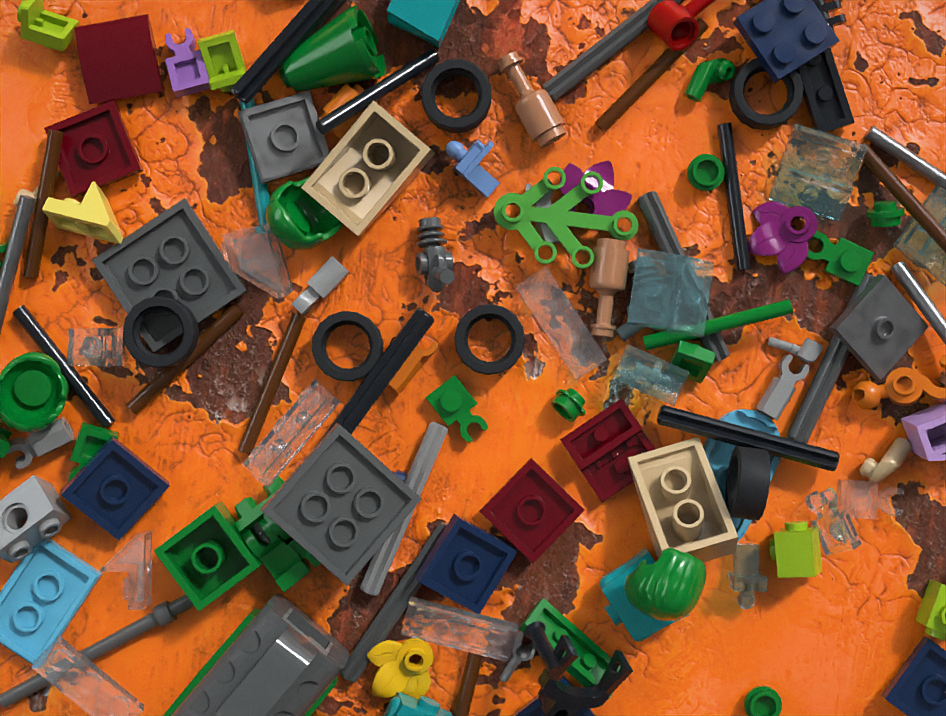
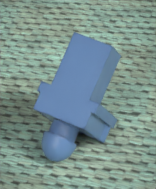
(468, 165)

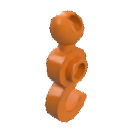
(902, 387)

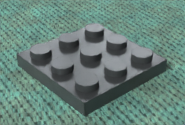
(171, 260)
(341, 504)

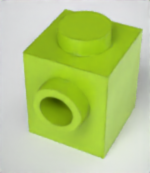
(796, 550)
(933, 610)

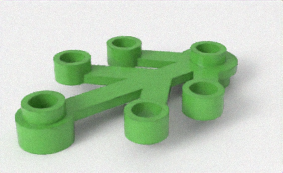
(558, 217)

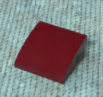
(118, 58)
(603, 448)

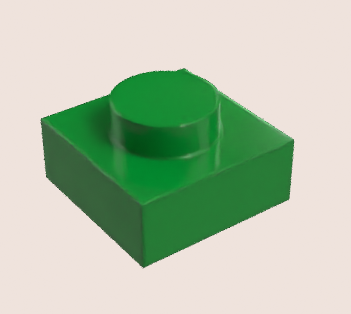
(693, 359)

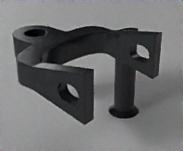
(563, 699)

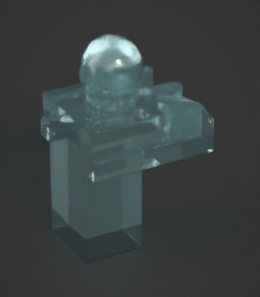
(746, 574)

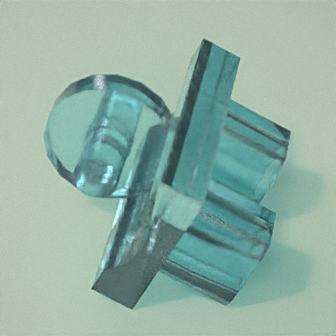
(650, 375)

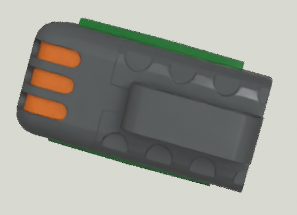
(267, 667)

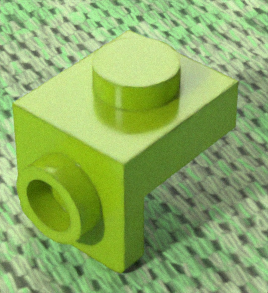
(45, 26)
(222, 60)

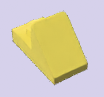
(89, 218)

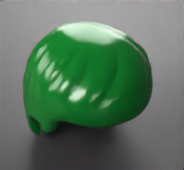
(298, 218)
(32, 392)
(668, 586)

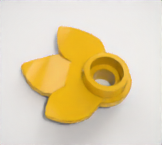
(396, 670)

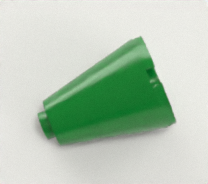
(335, 55)

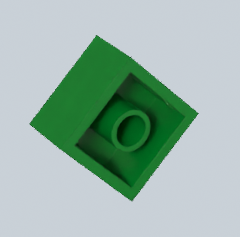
(208, 556)

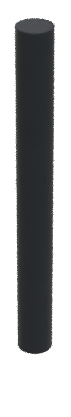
(377, 92)
(733, 197)
(73, 378)

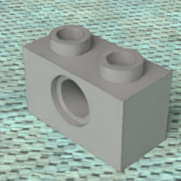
(44, 513)

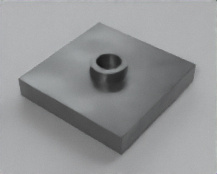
(284, 137)
(879, 327)

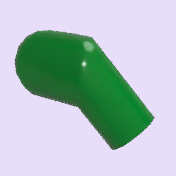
(709, 73)

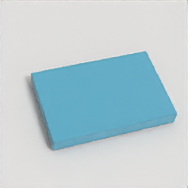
(43, 598)

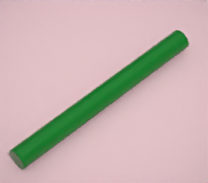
(723, 323)

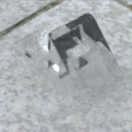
(97, 347)
(137, 561)

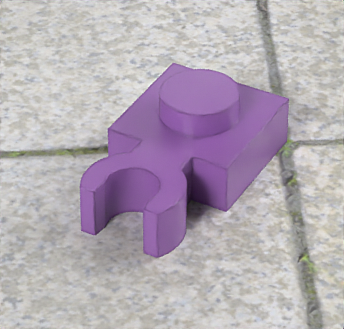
(187, 67)

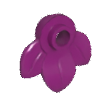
(607, 200)
(778, 237)

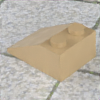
(367, 169)
(683, 501)

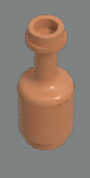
(535, 106)
(607, 277)

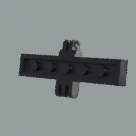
(822, 83)

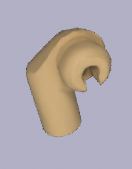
(889, 463)

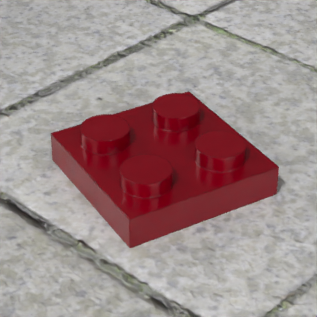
(96, 149)
(531, 510)

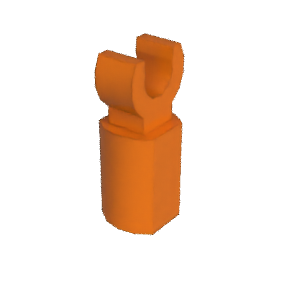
(411, 367)

